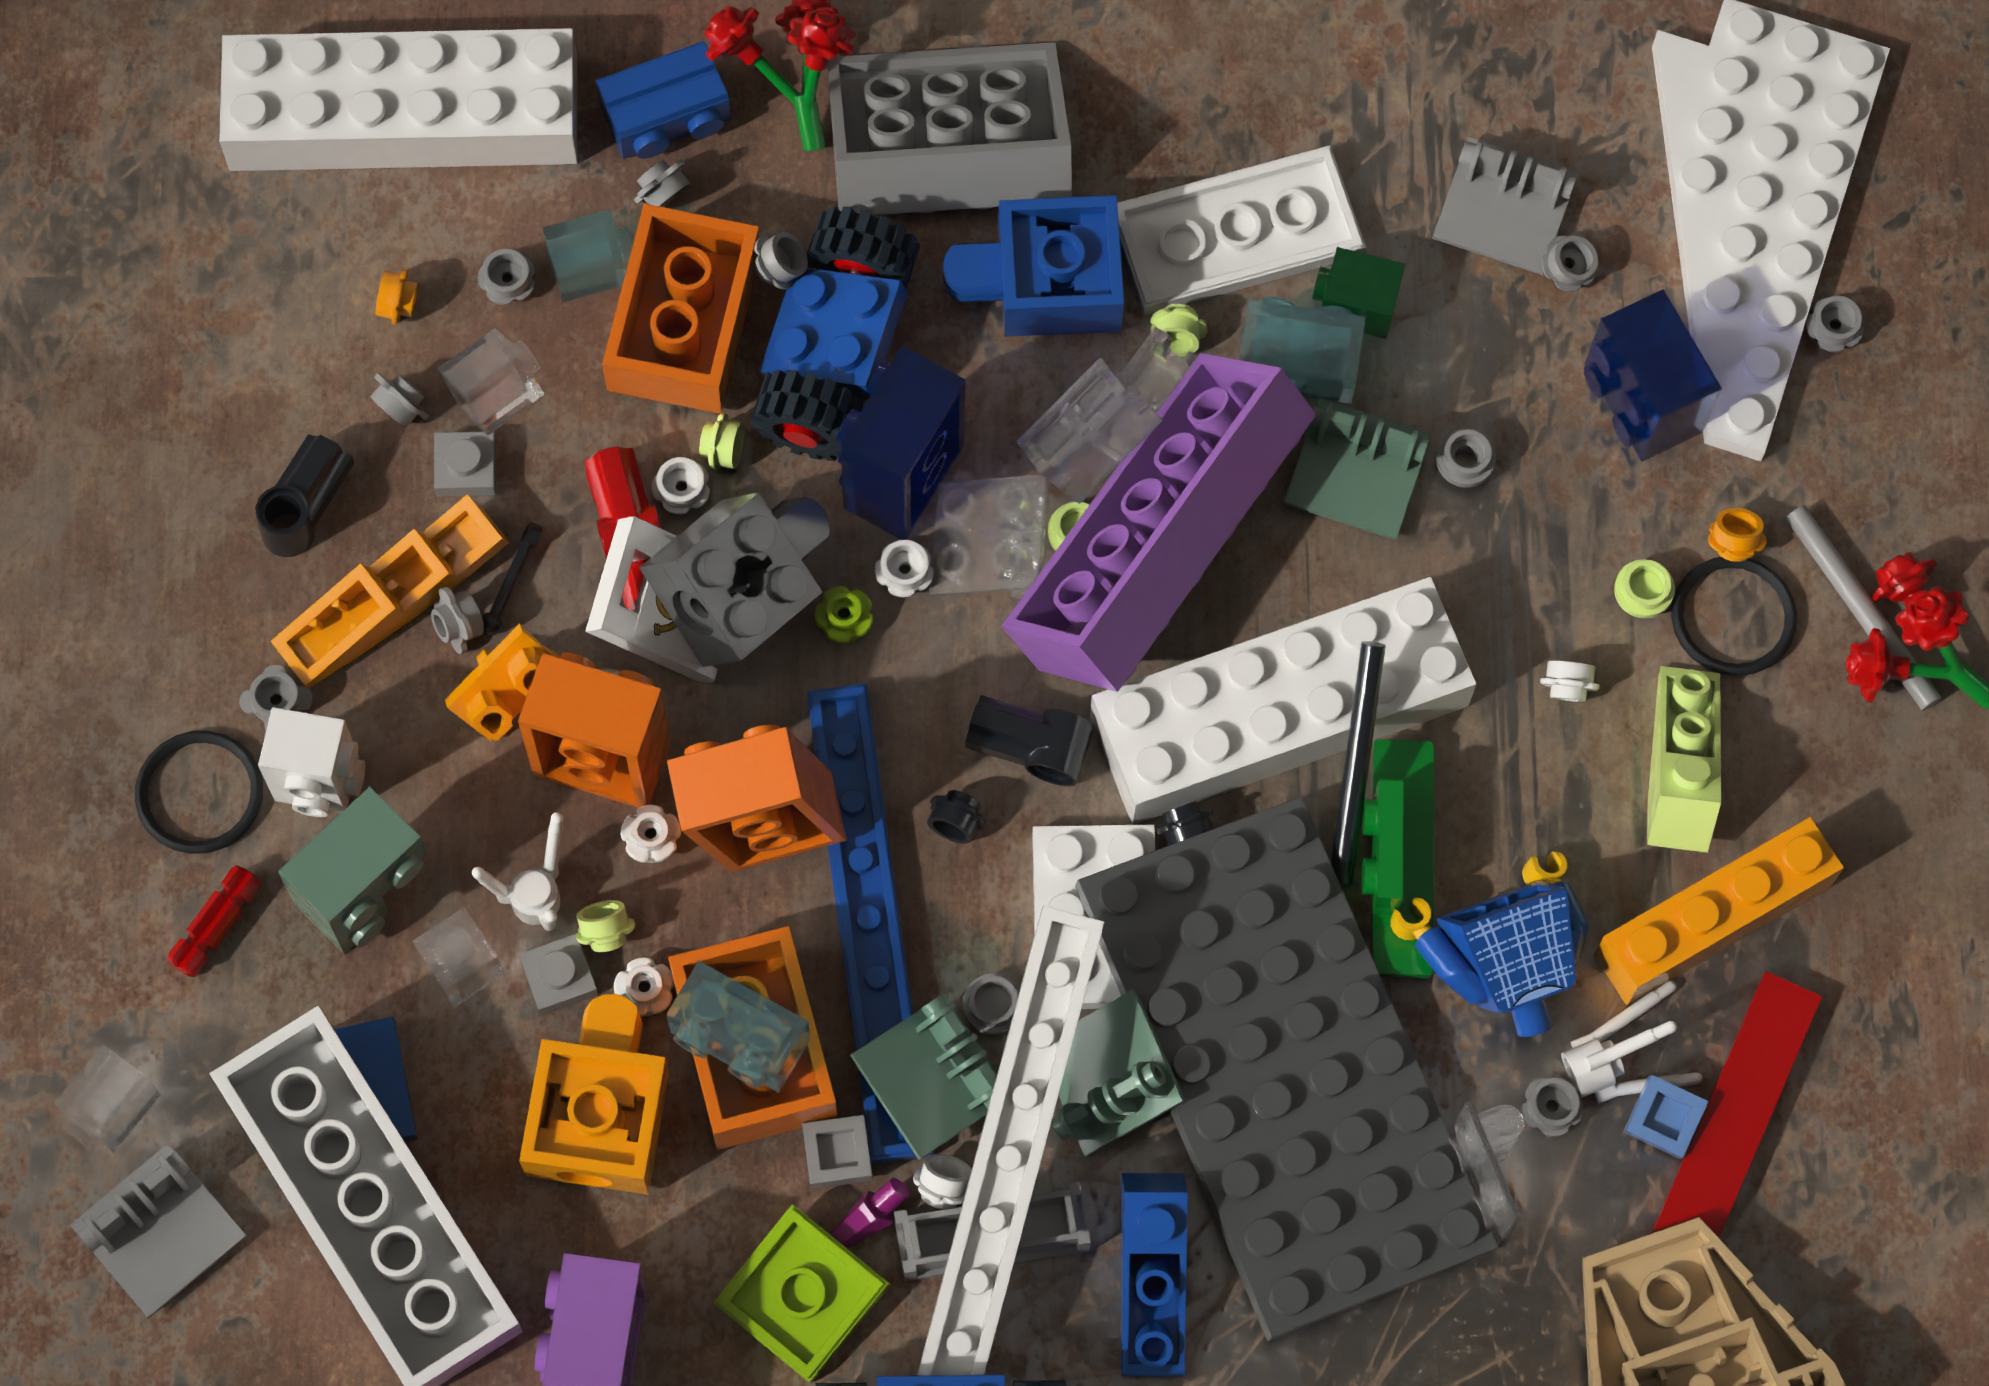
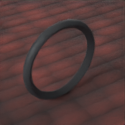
(1718, 666)
(225, 839)

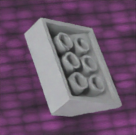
(949, 128)

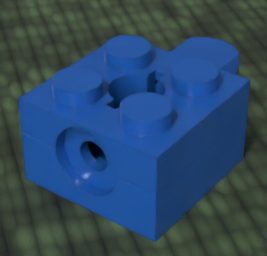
(1043, 243)

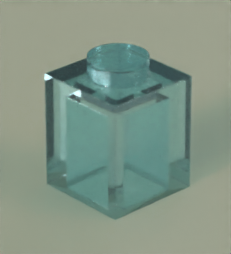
(588, 254)

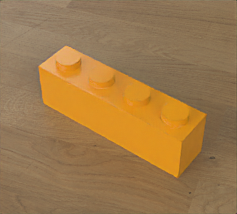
(1718, 911)

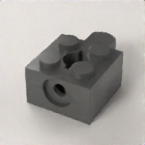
(738, 573)

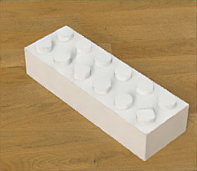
(399, 99)
(1277, 700)
(366, 1202)

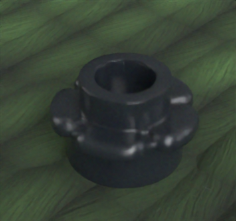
(955, 816)
(1185, 823)

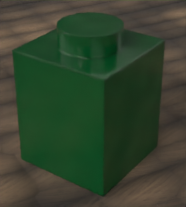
(1363, 286)

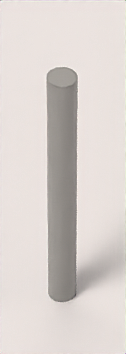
(1857, 598)

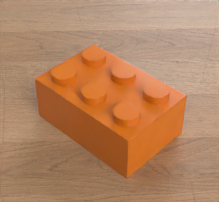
(681, 309)
(595, 729)
(756, 798)
(735, 1109)

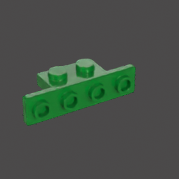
(1402, 850)

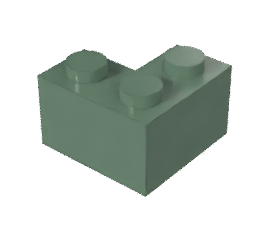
(349, 869)

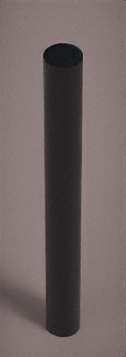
(1357, 760)

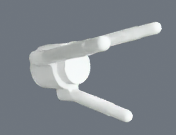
(533, 891)
(1595, 1064)

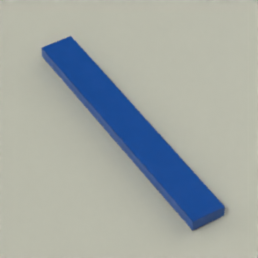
(864, 892)

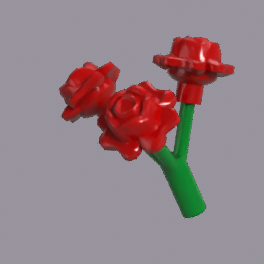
(810, 26)
(1929, 620)

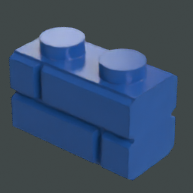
(664, 101)

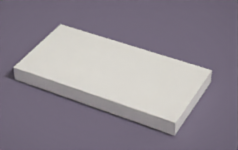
(1237, 230)

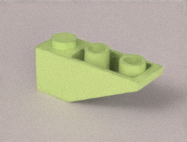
(1685, 760)

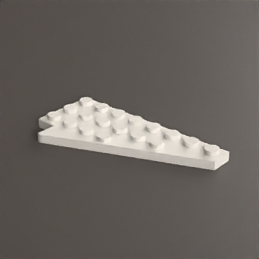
(1757, 175)

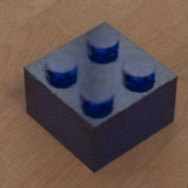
(1651, 376)

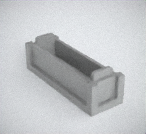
(1051, 1230)

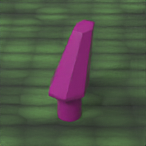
(870, 1213)

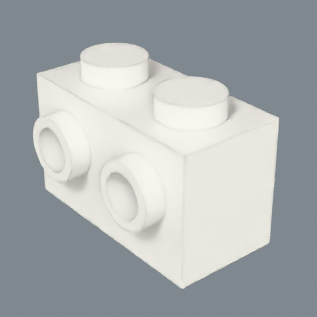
(310, 762)

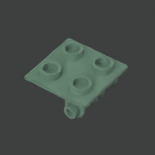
(1357, 469)
(929, 1075)
(1114, 1076)

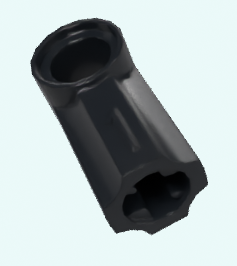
(303, 492)
(1046, 743)

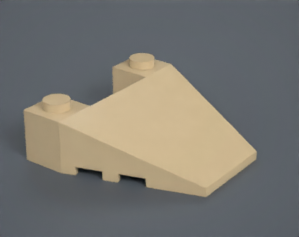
(1690, 1315)

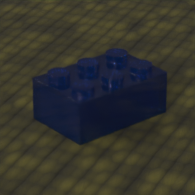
(901, 441)

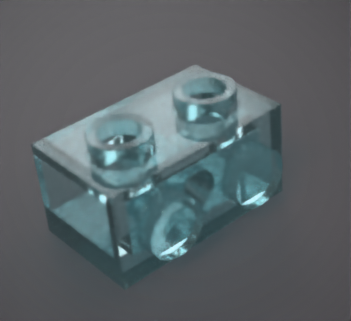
(1312, 346)
(737, 1027)

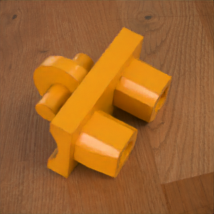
(499, 684)

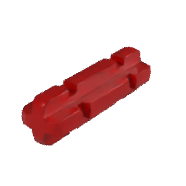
(214, 921)

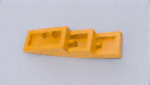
(390, 592)

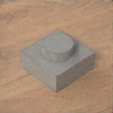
(464, 464)
(558, 974)
(837, 1152)

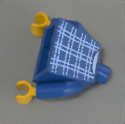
(1509, 947)

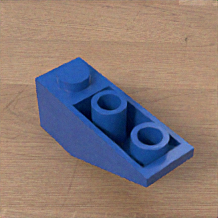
(1153, 1273)

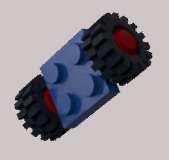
(833, 330)

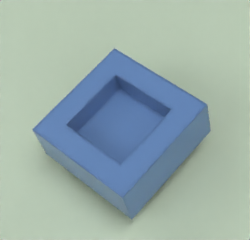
(1665, 1116)

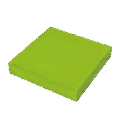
(802, 1293)

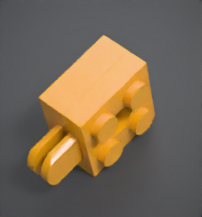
(597, 1103)

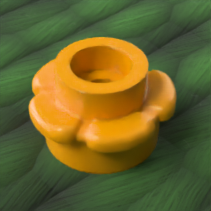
(396, 296)
(1737, 534)

